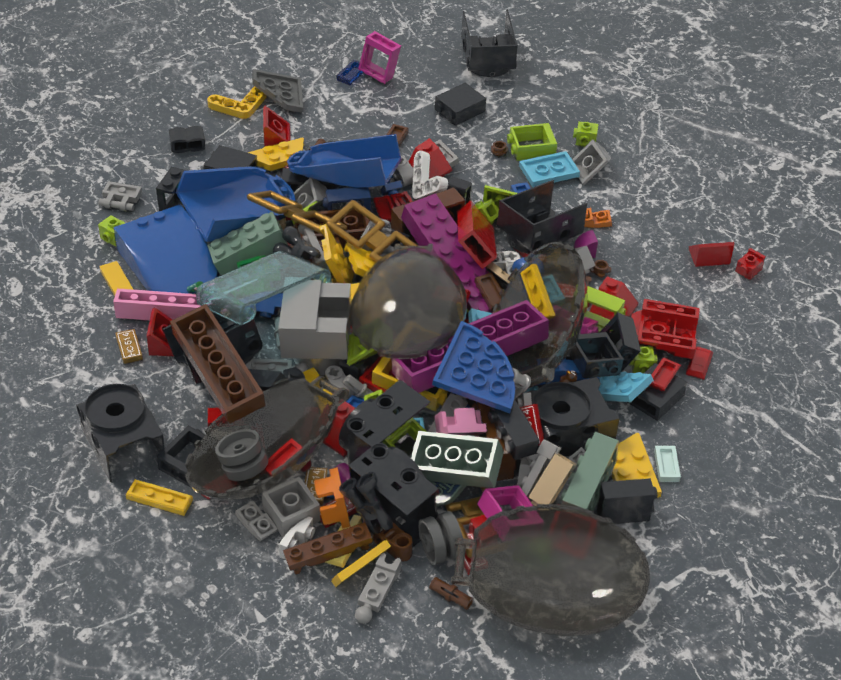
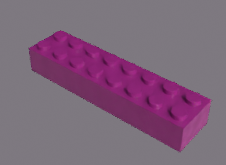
(432, 224)
(510, 328)

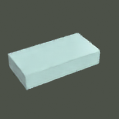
(667, 464)

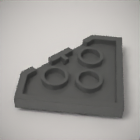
(281, 88)

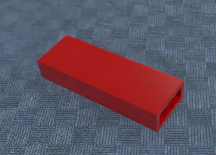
(476, 234)

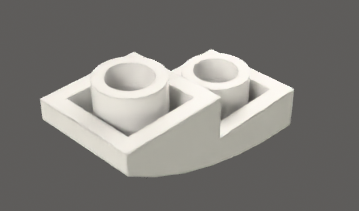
(297, 535)

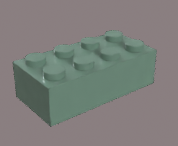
(247, 242)
(458, 459)
(592, 470)

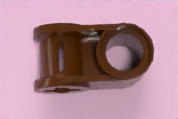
(399, 540)

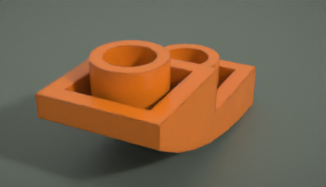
(597, 219)

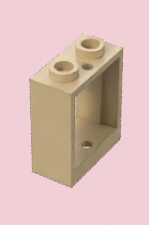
(552, 480)

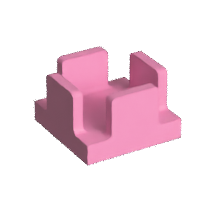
(464, 422)

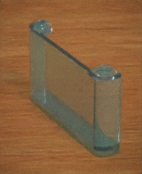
(239, 290)

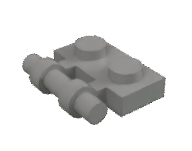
(122, 192)

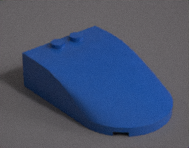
(350, 162)
(219, 198)
(166, 251)

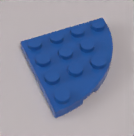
(477, 369)

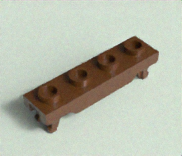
(328, 547)

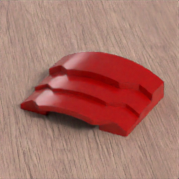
(667, 327)

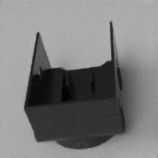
(490, 55)
(534, 222)
(243, 337)
(586, 414)
(115, 418)
(379, 418)
(399, 485)

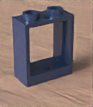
(346, 195)

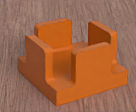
(333, 512)

